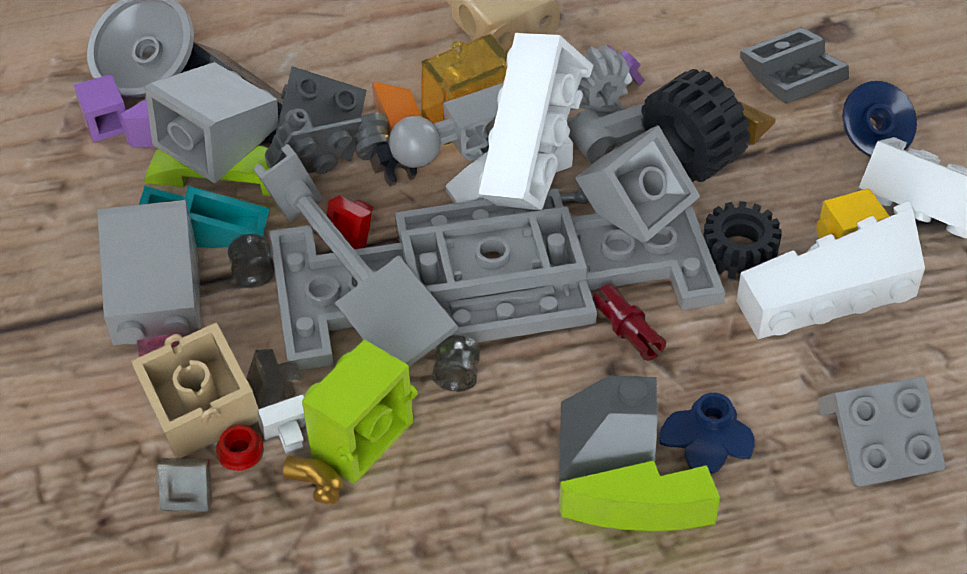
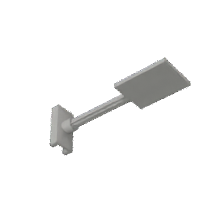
(386, 305)

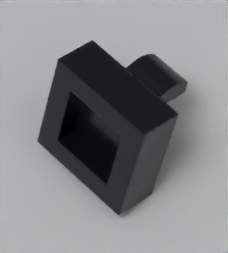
(384, 161)

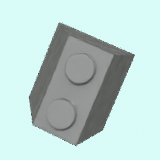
(209, 118)
(149, 271)

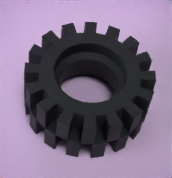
(743, 223)

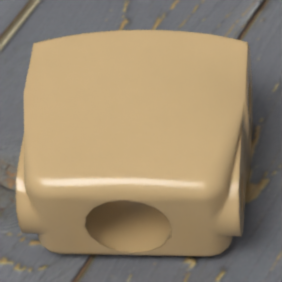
(505, 18)

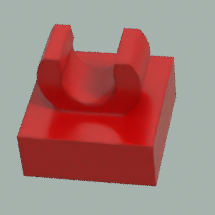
(351, 220)

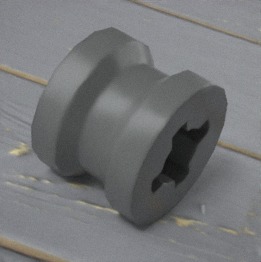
(371, 133)

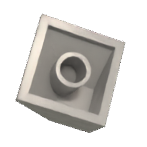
(639, 185)

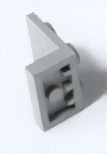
(886, 430)

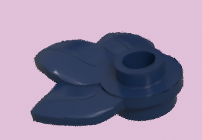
(708, 439)

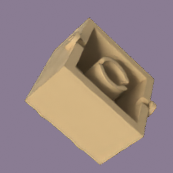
(196, 389)

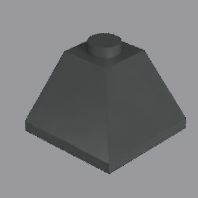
(608, 426)

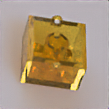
(457, 74)

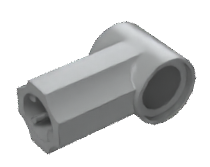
(596, 133)

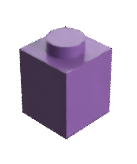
(101, 107)

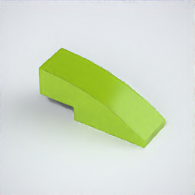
(642, 499)

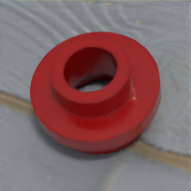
(239, 438)

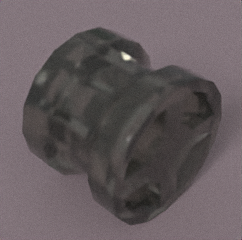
(251, 261)
(456, 363)

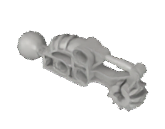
(471, 117)

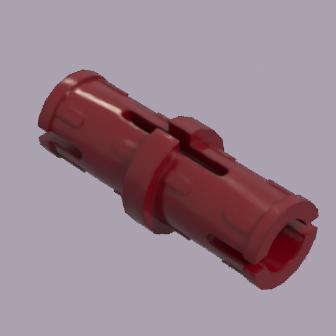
(629, 322)

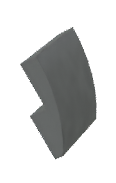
(794, 65)

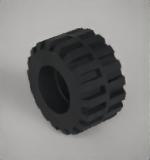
(699, 122)

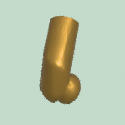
(315, 472)

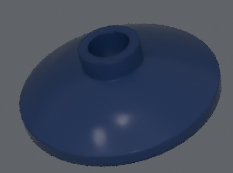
(889, 110)

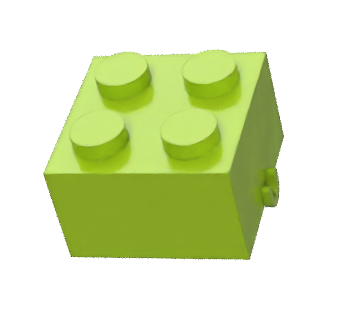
(358, 410)

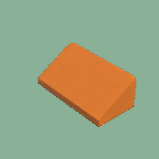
(394, 102)

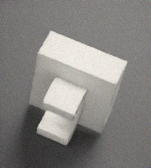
(284, 420)

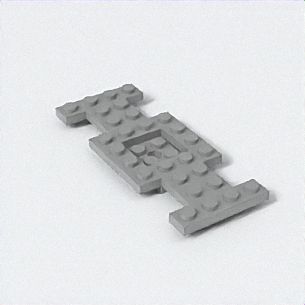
(536, 248)

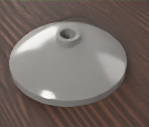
(131, 34)

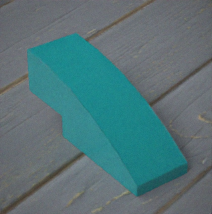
(214, 217)

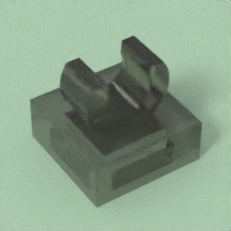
(271, 380)
(184, 484)

